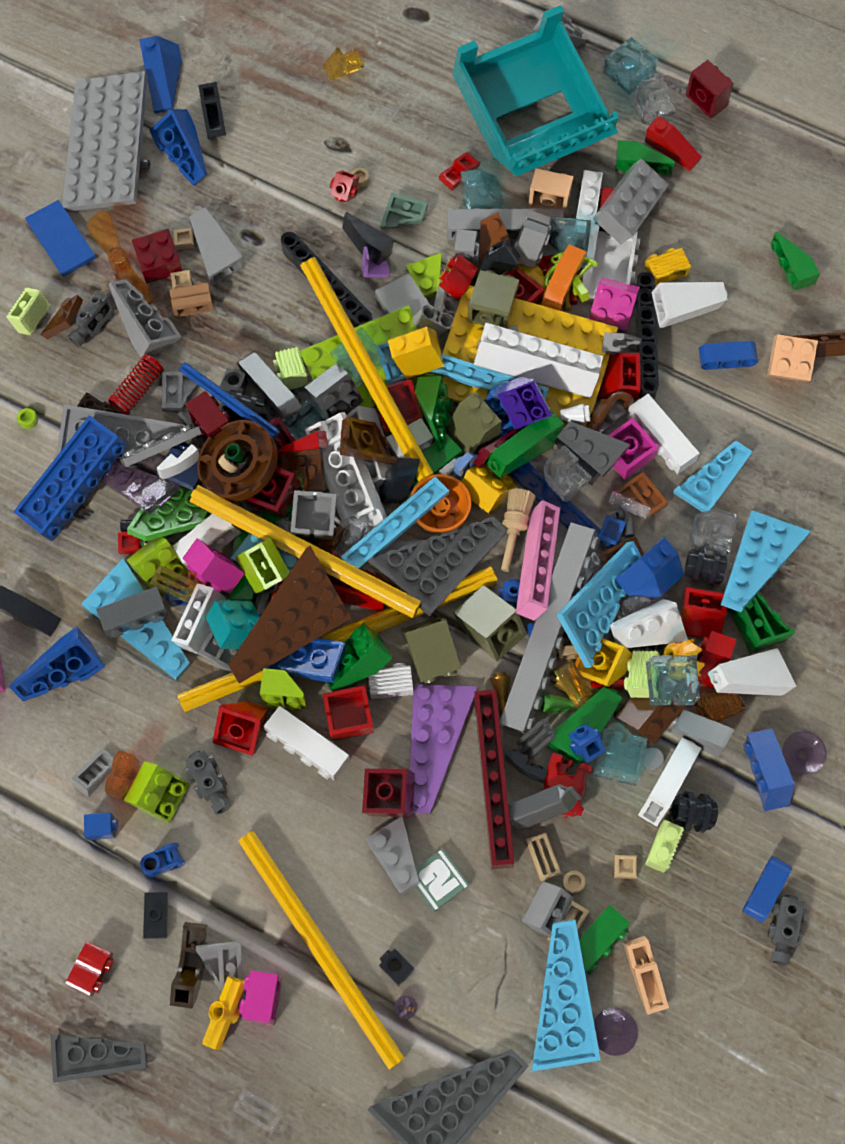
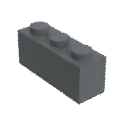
(132, 612)

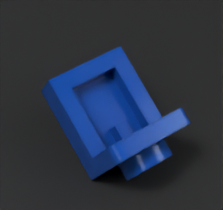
(611, 531)

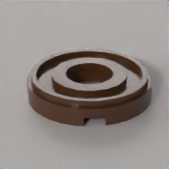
(249, 437)

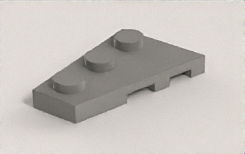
(395, 855)

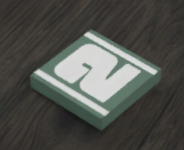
(439, 880)

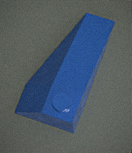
(162, 67)
(179, 140)

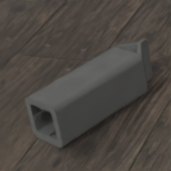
(542, 806)

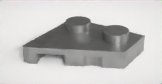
(176, 391)

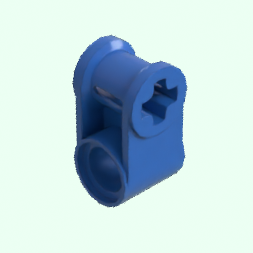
(164, 860)

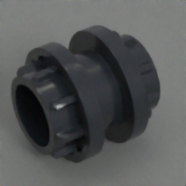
(254, 403)
(705, 566)
(698, 812)

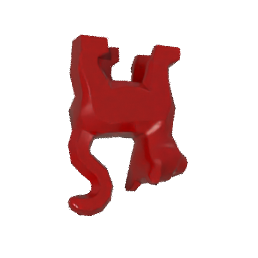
(558, 774)

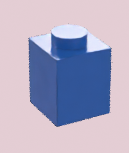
(100, 826)

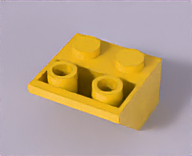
(486, 487)

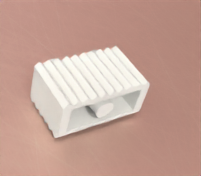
(391, 682)

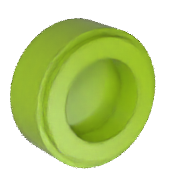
(27, 418)

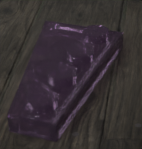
(139, 487)

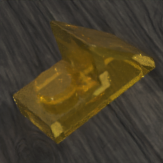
(342, 64)

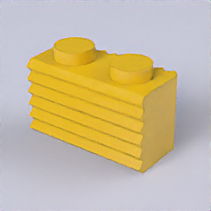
(668, 266)

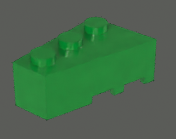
(760, 625)

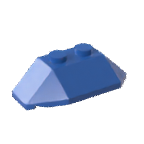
(653, 571)

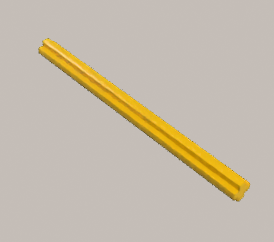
(365, 366)
(295, 546)
(321, 950)

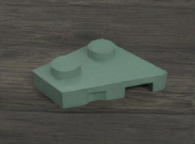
(403, 211)

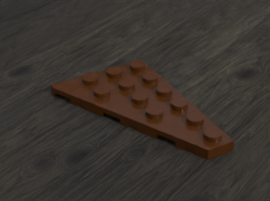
(296, 615)

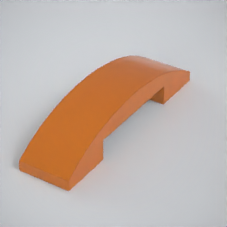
(563, 277)

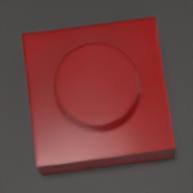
(127, 543)

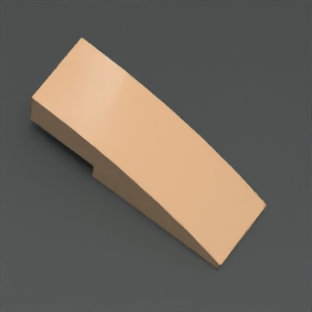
(646, 975)

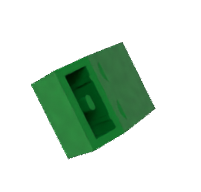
(434, 405)
(362, 658)

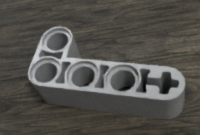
(438, 316)

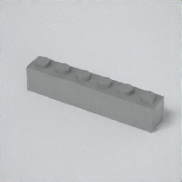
(512, 219)

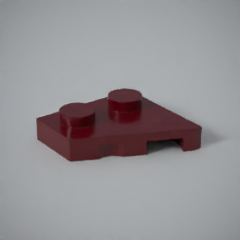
(485, 452)

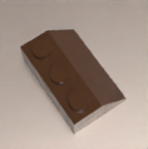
(646, 719)

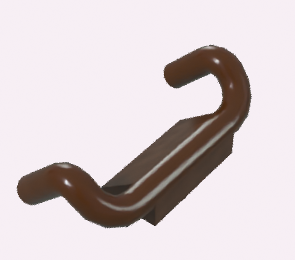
(599, 416)

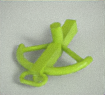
(577, 285)

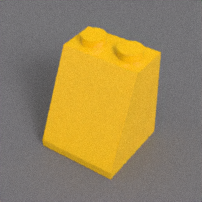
(417, 352)

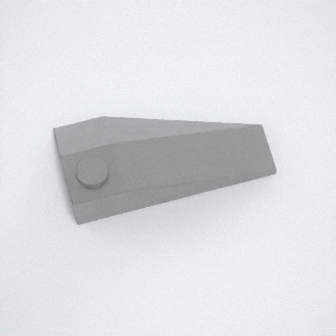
(145, 326)

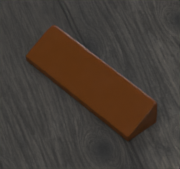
(828, 344)

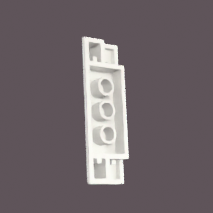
(538, 360)
(348, 478)

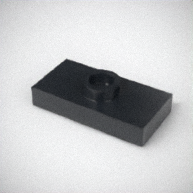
(155, 915)

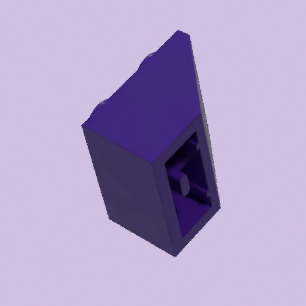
(523, 402)

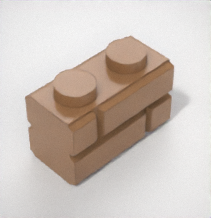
(191, 299)

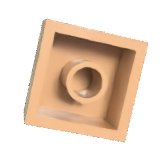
(550, 190)
(792, 358)

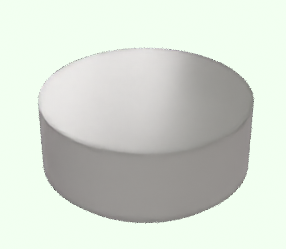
(653, 758)

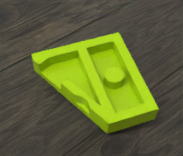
(426, 274)

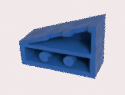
(769, 769)

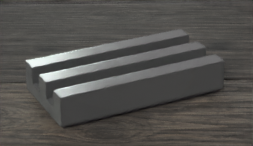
(527, 746)

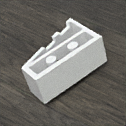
(650, 626)

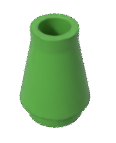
(556, 704)

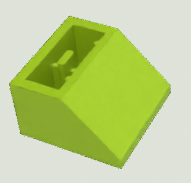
(152, 555)
(263, 565)
(280, 690)
(156, 791)

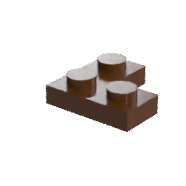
(310, 464)

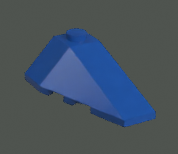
(64, 662)

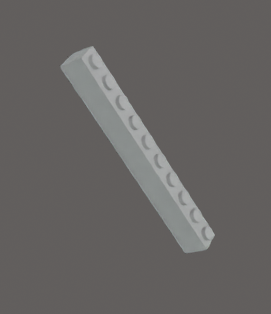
(548, 631)

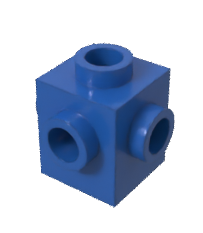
(510, 592)
(586, 742)

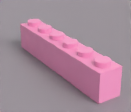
(538, 561)

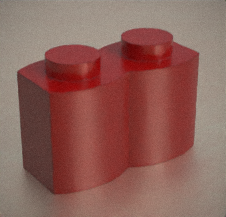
(458, 276)
(90, 968)

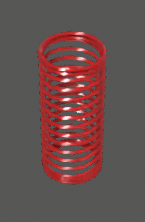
(113, 398)

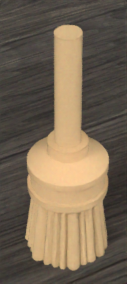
(516, 520)

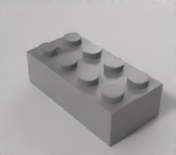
(630, 201)

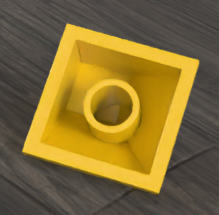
(608, 665)

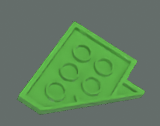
(171, 517)

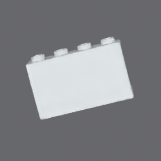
(613, 260)

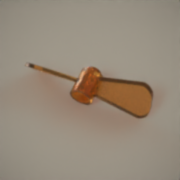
(104, 233)

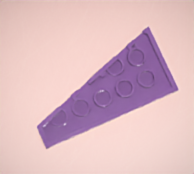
(436, 728)

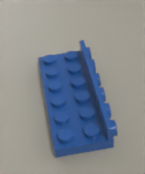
(70, 478)

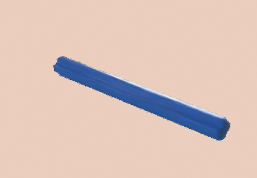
(226, 398)

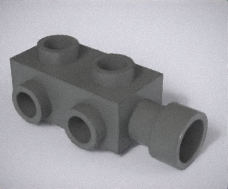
(92, 317)
(205, 774)
(786, 920)

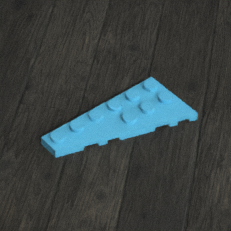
(761, 554)
(596, 605)
(153, 638)

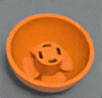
(456, 506)

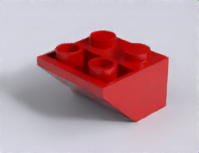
(621, 375)
(702, 612)

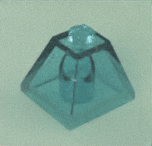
(480, 190)
(569, 231)

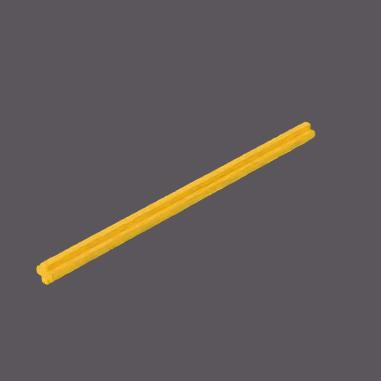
(377, 622)

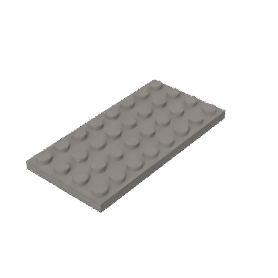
(105, 142)

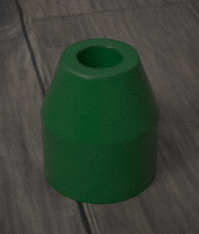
(235, 453)

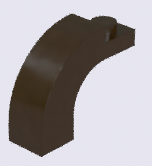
(190, 968)

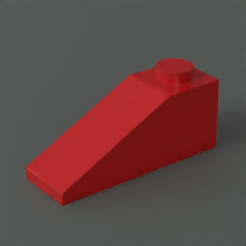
(670, 142)

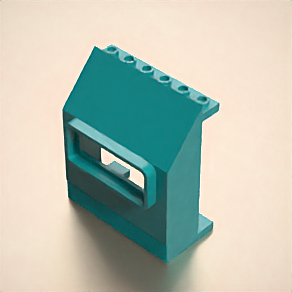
(523, 75)

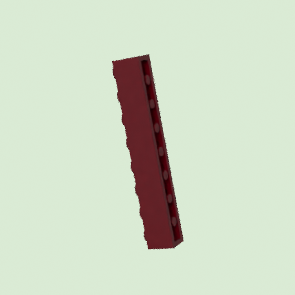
(493, 780)

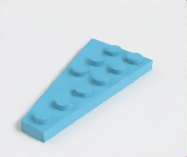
(565, 1019)

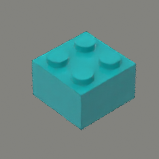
(231, 621)

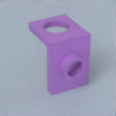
(371, 269)

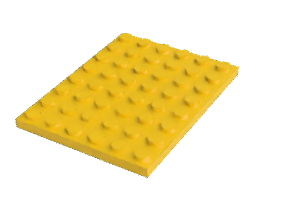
(537, 322)

